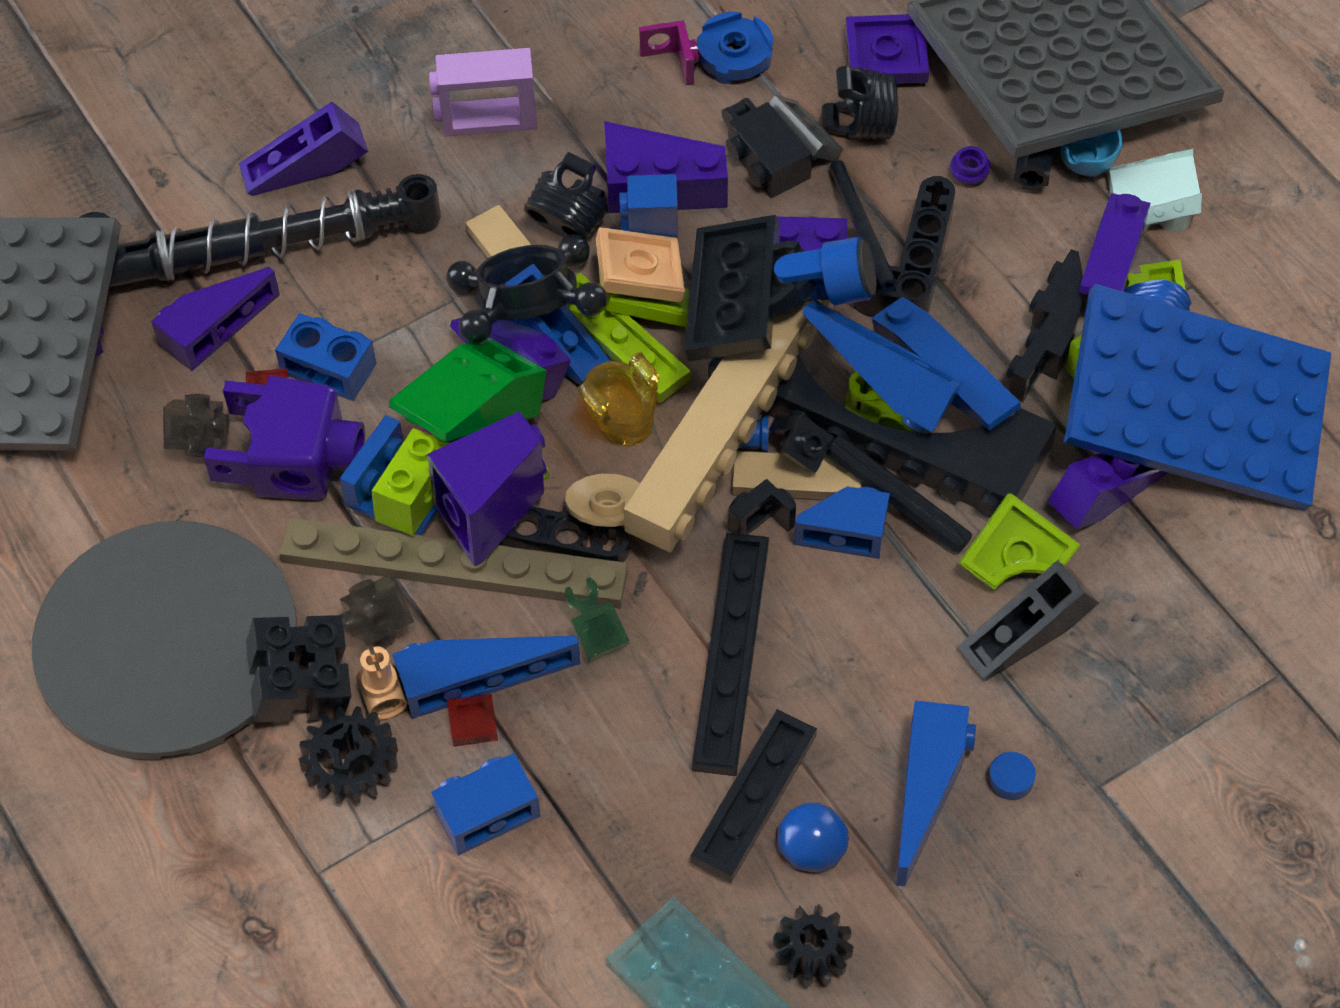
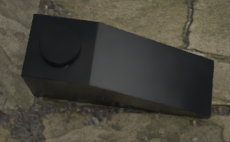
(1029, 621)

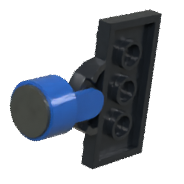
(749, 278)

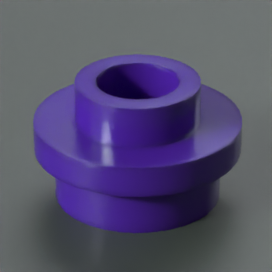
(973, 158)

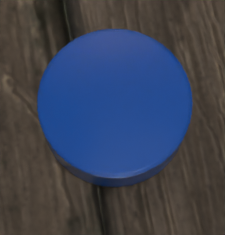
(1012, 775)

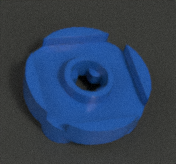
(740, 63)

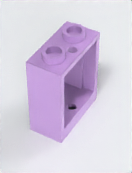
(481, 71)

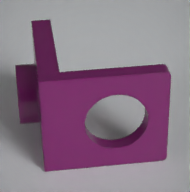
(677, 41)

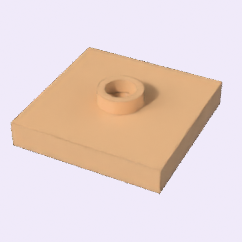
(640, 264)

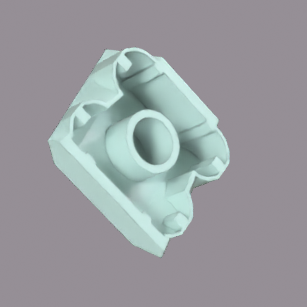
(1166, 183)

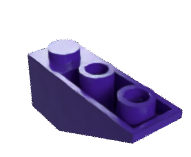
(1099, 487)

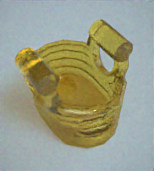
(620, 400)

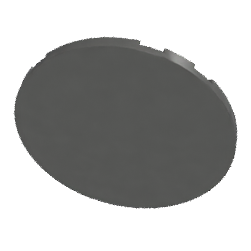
(151, 635)

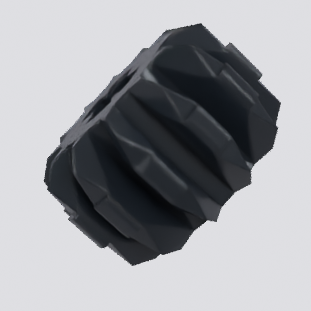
(822, 933)

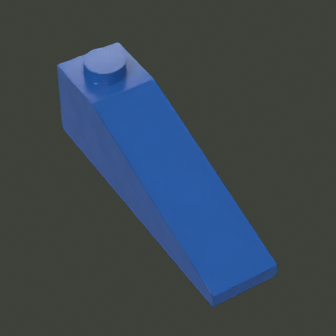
(917, 331)
(900, 377)
(477, 667)
(935, 758)

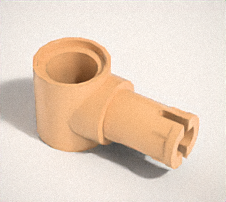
(380, 684)

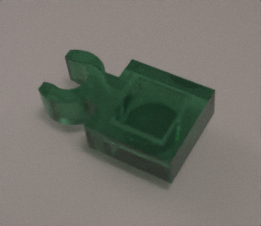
(597, 626)

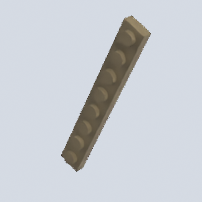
(446, 563)

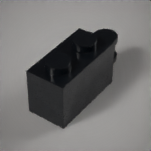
(766, 147)

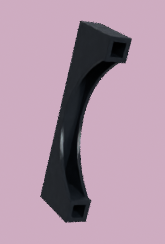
(961, 465)

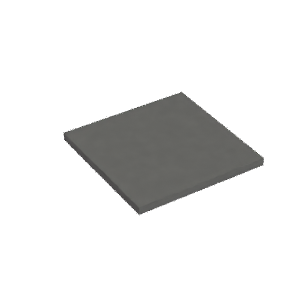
(1064, 66)

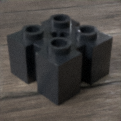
(297, 667)

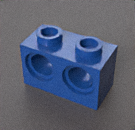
(325, 359)

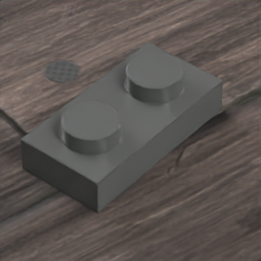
(807, 129)

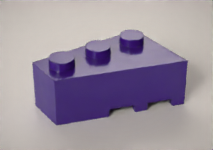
(697, 165)

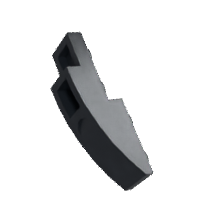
(1052, 327)

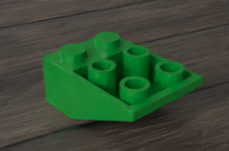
(472, 390)

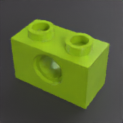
(404, 489)

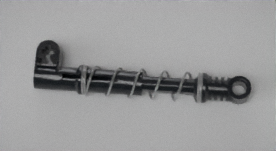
(199, 248)

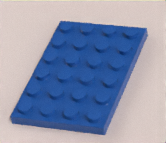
(1198, 397)

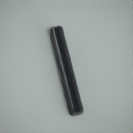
(901, 494)

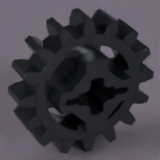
(361, 766)

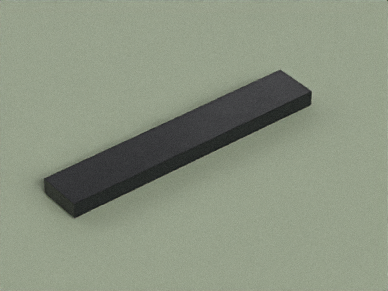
(730, 655)

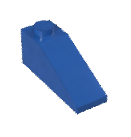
(565, 330)

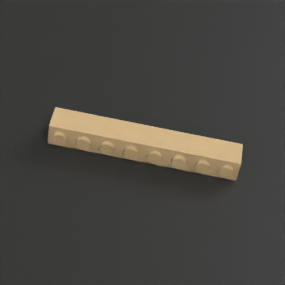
(711, 433)

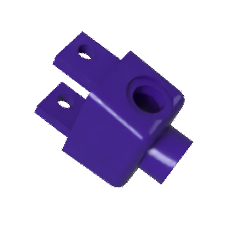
(293, 439)

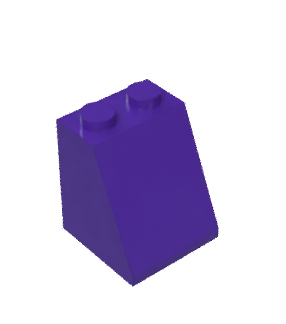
(488, 482)

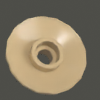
(600, 498)

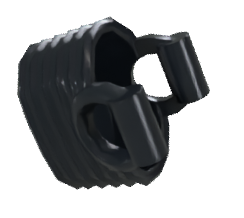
(869, 98)
(570, 209)

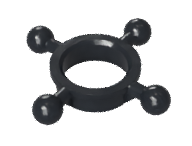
(528, 299)

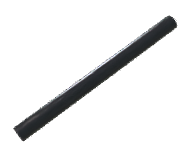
(862, 224)

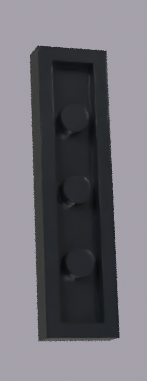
(753, 796)

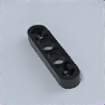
(553, 522)

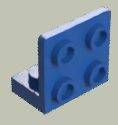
(369, 466)

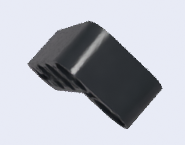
(922, 249)

